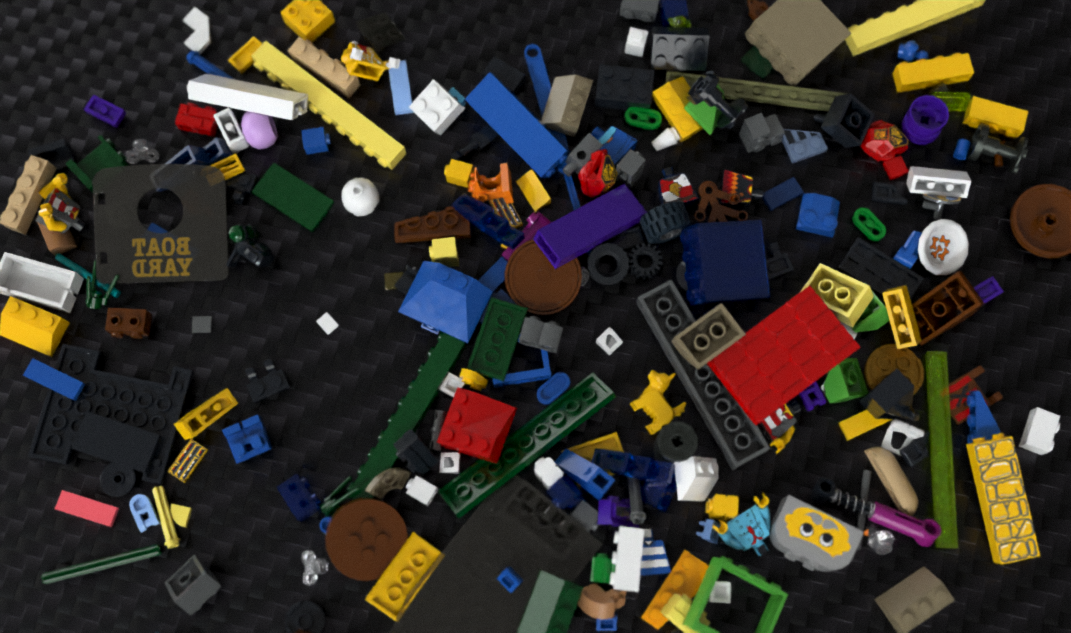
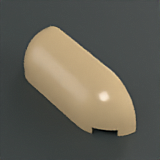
(893, 479)

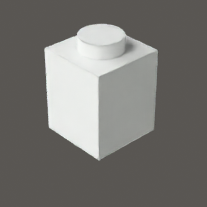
(636, 42)
(421, 490)

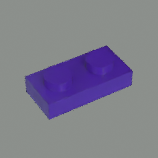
(105, 111)
(988, 289)

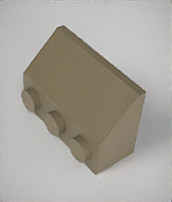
(566, 103)
(708, 337)
(914, 600)

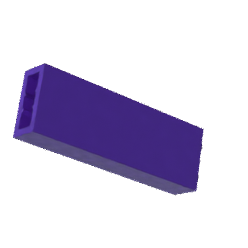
(589, 226)

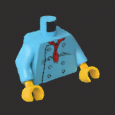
(748, 528)

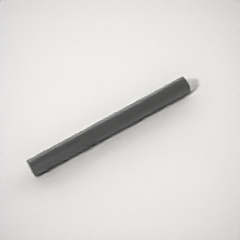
(863, 495)

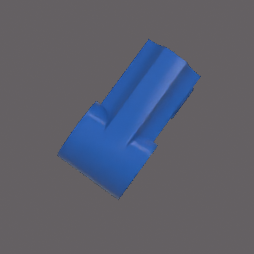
(909, 251)

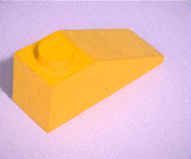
(205, 414)

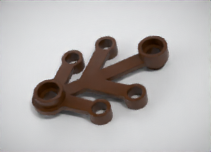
(717, 210)

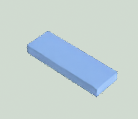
(400, 89)

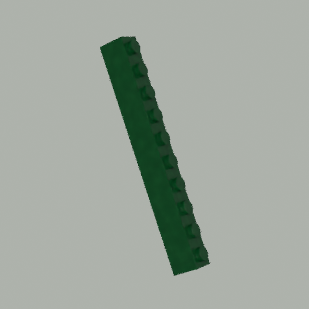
(411, 410)

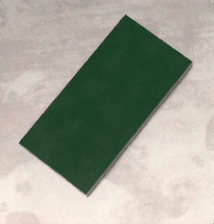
(293, 197)
(497, 339)

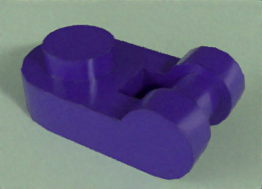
(818, 400)

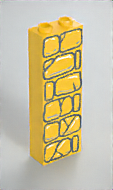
(1002, 499)

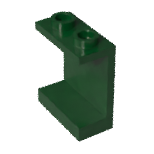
(102, 157)

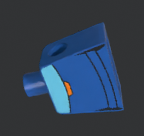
(615, 142)

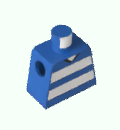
(653, 556)

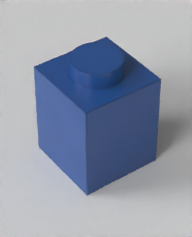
(315, 140)

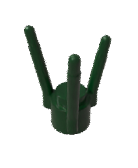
(94, 298)
(331, 505)

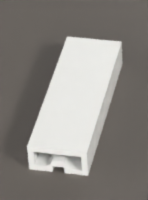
(247, 96)

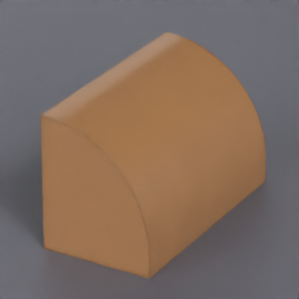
(57, 241)

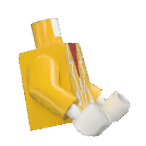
(365, 63)

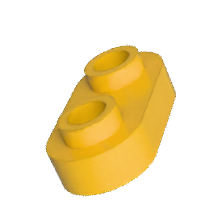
(474, 379)

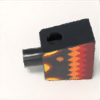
(740, 184)

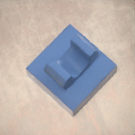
(709, 533)

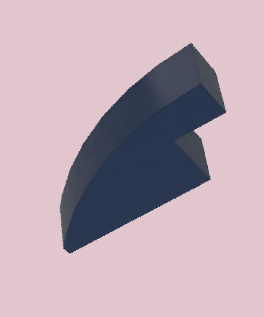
(208, 155)

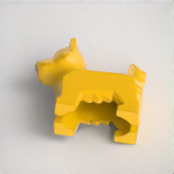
(655, 403)

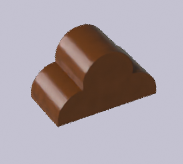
(945, 307)

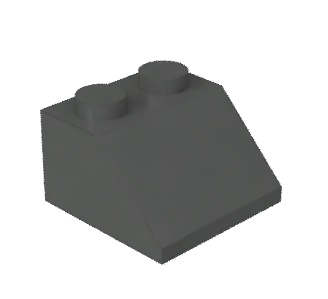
(192, 585)

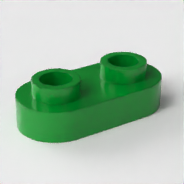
(643, 116)
(871, 223)

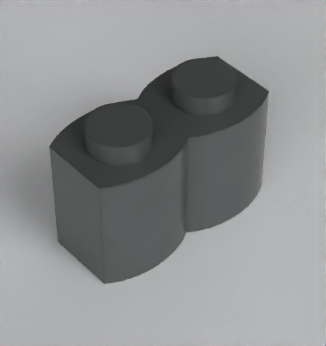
(541, 334)

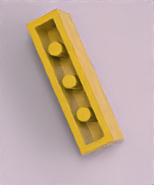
(932, 72)

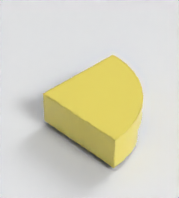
(181, 514)

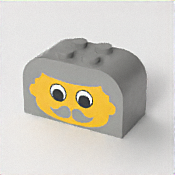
(812, 536)

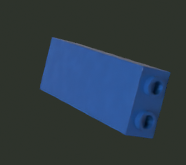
(518, 126)

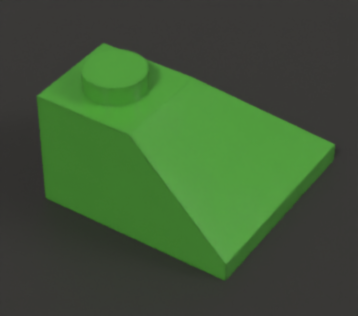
(705, 115)
(873, 316)
(845, 382)

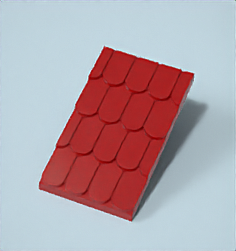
(783, 355)

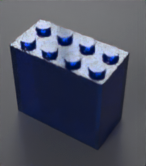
(725, 262)

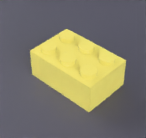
(841, 293)

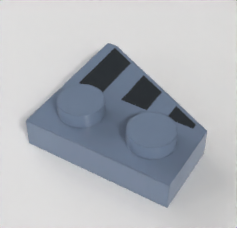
(803, 144)

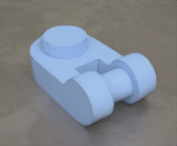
(140, 505)

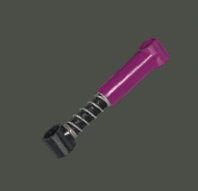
(922, 531)

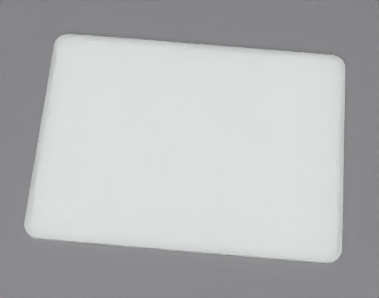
(327, 323)

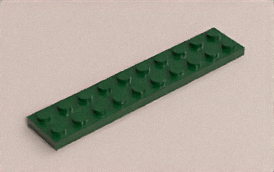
(527, 444)

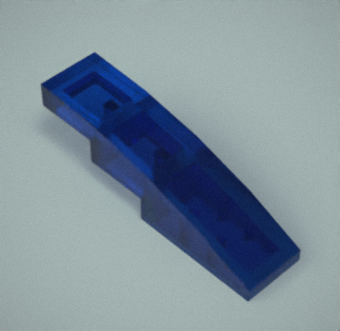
(486, 220)
(633, 466)

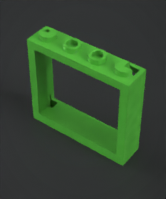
(772, 608)

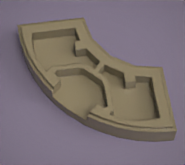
(388, 480)

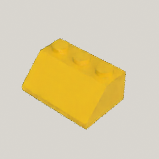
(671, 101)
(32, 326)

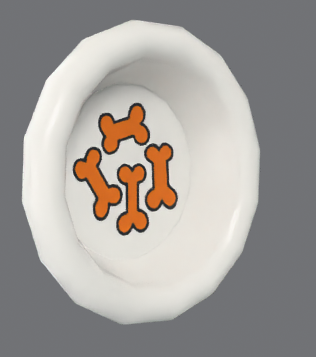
(943, 247)

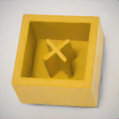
(308, 18)

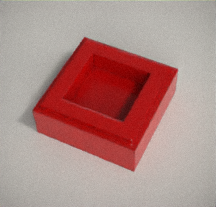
(895, 167)

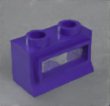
(615, 512)

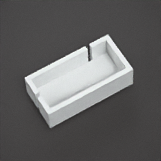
(39, 282)

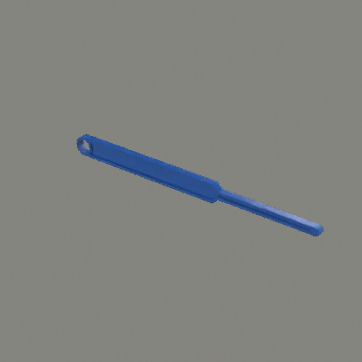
(542, 90)

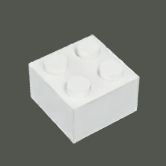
(436, 107)

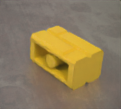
(722, 507)

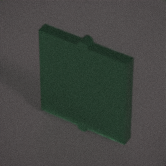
(757, 62)

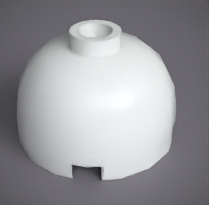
(360, 196)

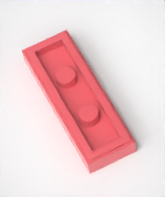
(86, 508)

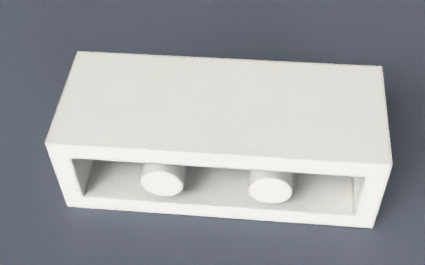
(938, 182)
(627, 559)

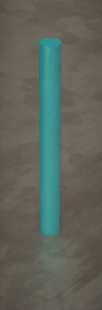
(84, 273)

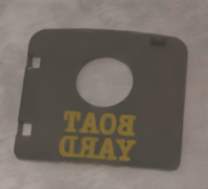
(188, 253)

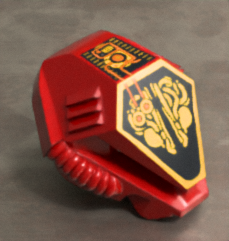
(884, 141)
(597, 182)

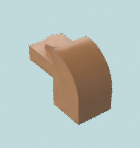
(600, 604)

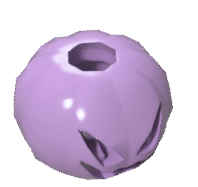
(259, 130)

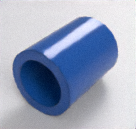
(962, 149)

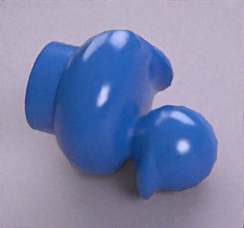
(909, 53)

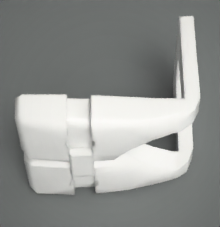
(899, 426)

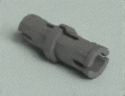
(439, 418)

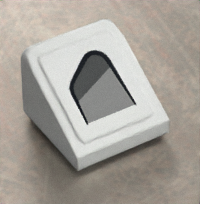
(609, 341)
(450, 463)

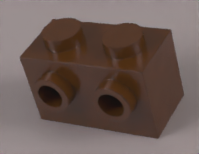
(128, 322)

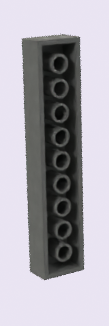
(725, 419)

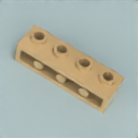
(323, 67)
(25, 198)

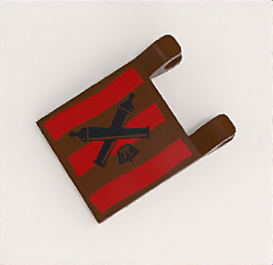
(960, 390)

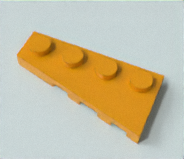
(683, 579)

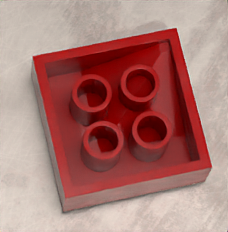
(476, 425)

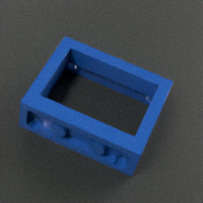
(527, 376)

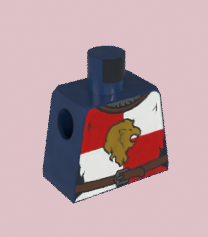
(676, 188)

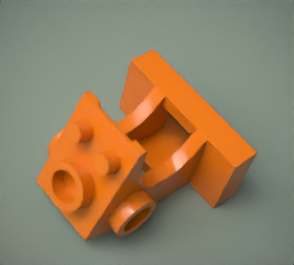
(481, 186)

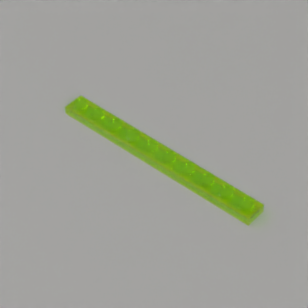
(941, 448)

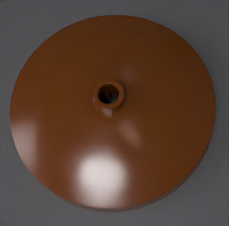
(1043, 220)

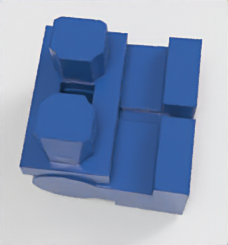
(248, 438)

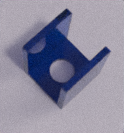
(672, 9)

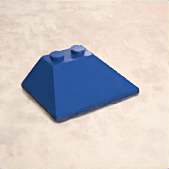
(446, 300)

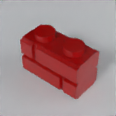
(197, 119)

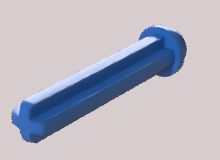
(194, 58)

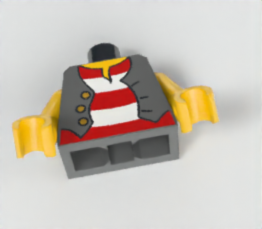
(59, 210)
(780, 425)

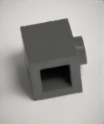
(586, 516)

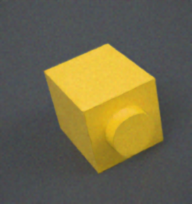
(458, 173)

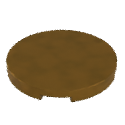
(889, 358)

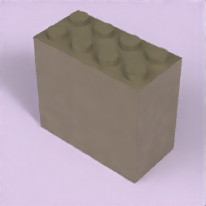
(797, 36)

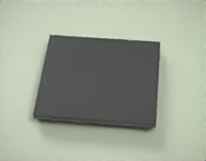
(202, 324)

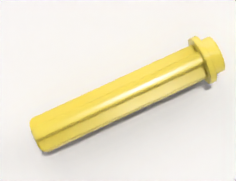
(165, 517)

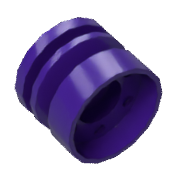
(925, 119)

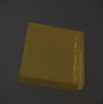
(391, 279)

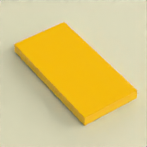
(402, 575)

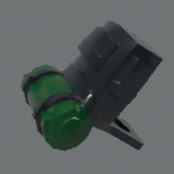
(249, 247)

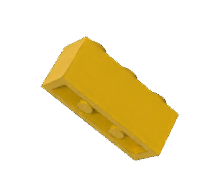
(999, 117)
(902, 317)

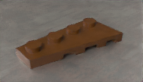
(433, 226)

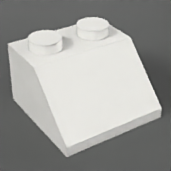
(696, 478)

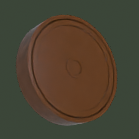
(537, 284)
(364, 538)

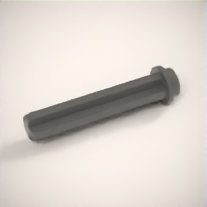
(637, 515)

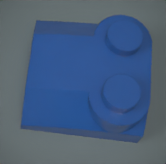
(818, 214)

